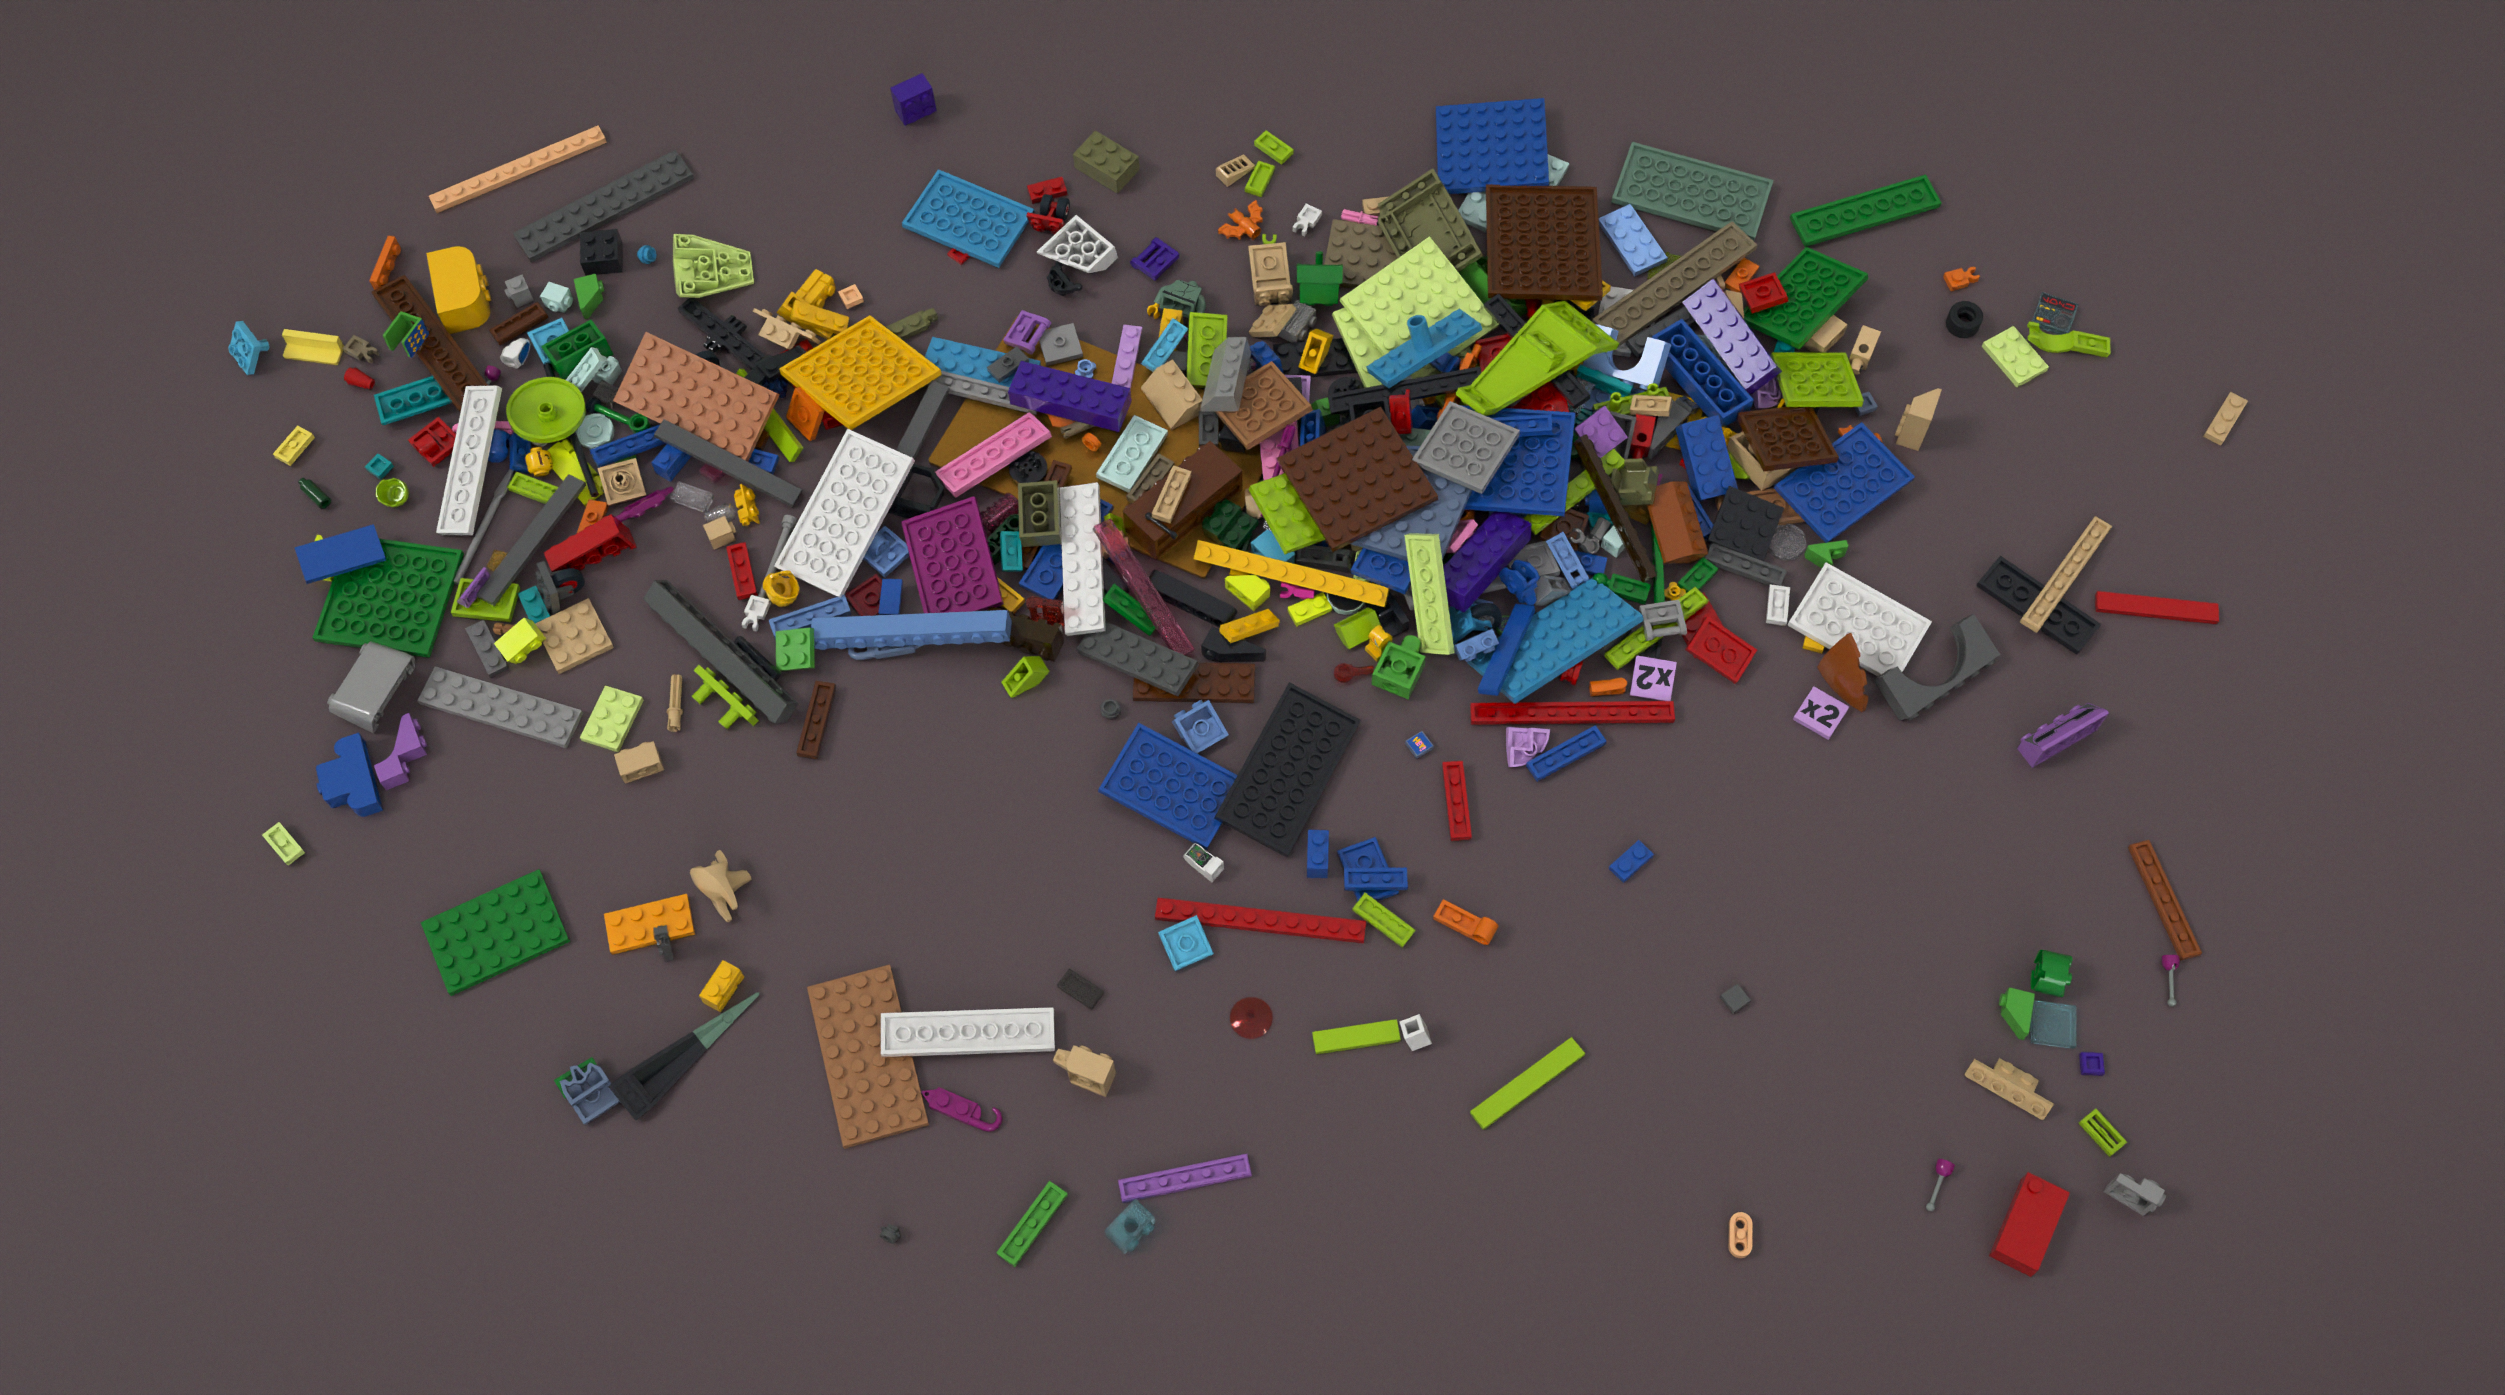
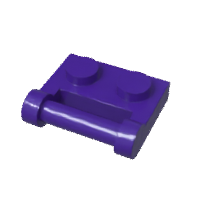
(1157, 263)

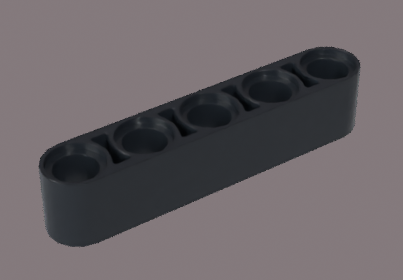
(1192, 600)

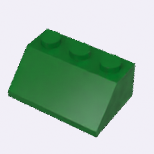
(570, 348)

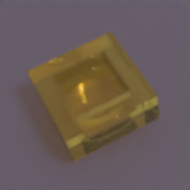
(496, 559)

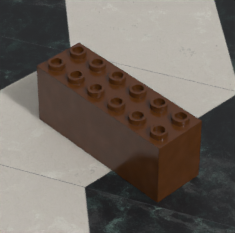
(1212, 481)

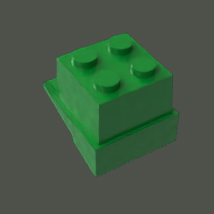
(1319, 282)

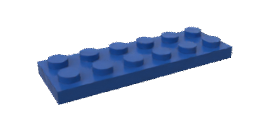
(1046, 571)

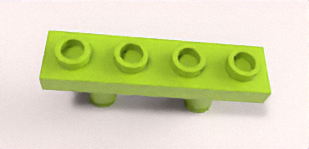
(1623, 404)
(737, 709)

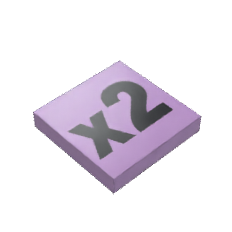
(1653, 678)
(1821, 713)

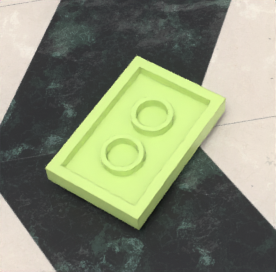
(2015, 356)
(611, 718)

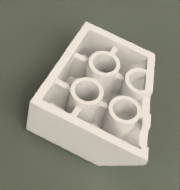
(1080, 247)

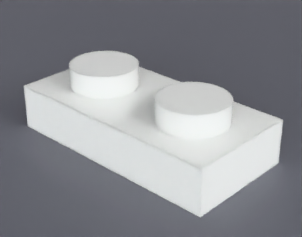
(1777, 605)

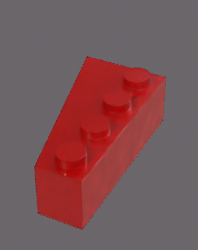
(590, 545)

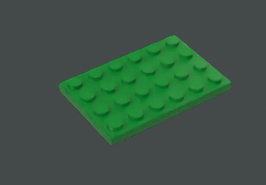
(1815, 292)
(495, 932)

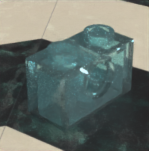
(1133, 1214)

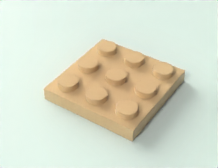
(574, 636)

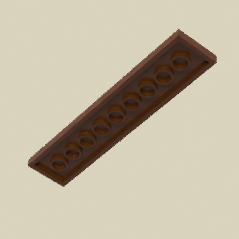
(439, 350)

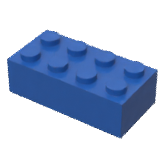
(1706, 457)

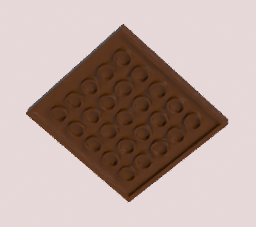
(1357, 479)

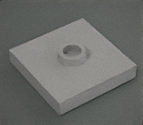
(1060, 344)

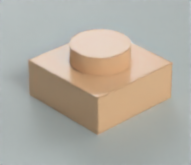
(851, 296)

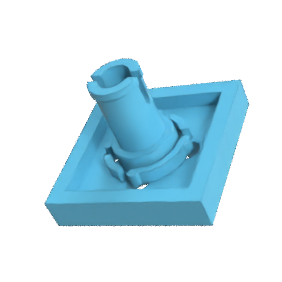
(246, 347)

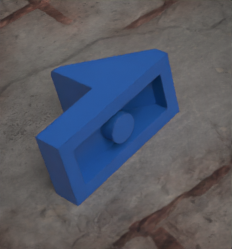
(1446, 363)

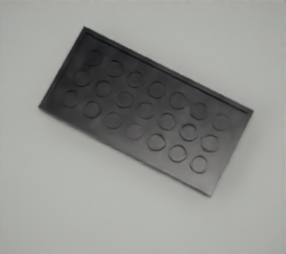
(1287, 769)

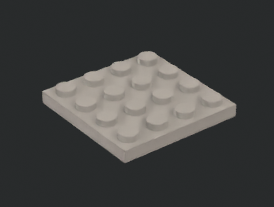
(1466, 447)

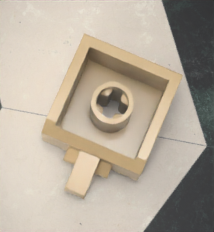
(1087, 1068)

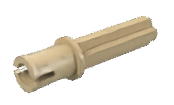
(674, 711)

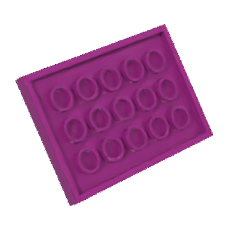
(952, 559)

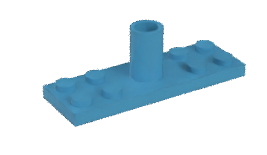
(1424, 346)

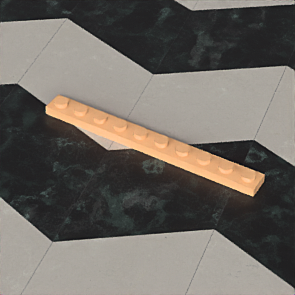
(517, 169)

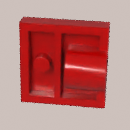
(434, 441)

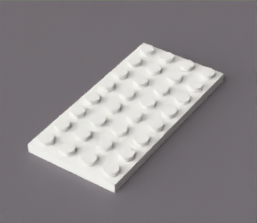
(844, 513)

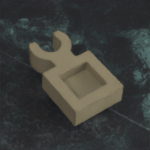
(360, 348)

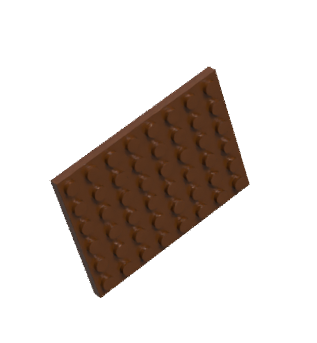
(1543, 242)

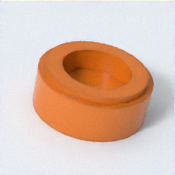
(1091, 442)

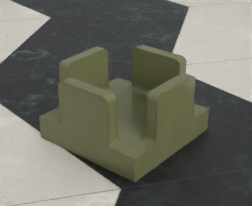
(1635, 482)

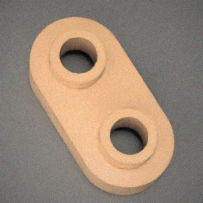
(1740, 1236)

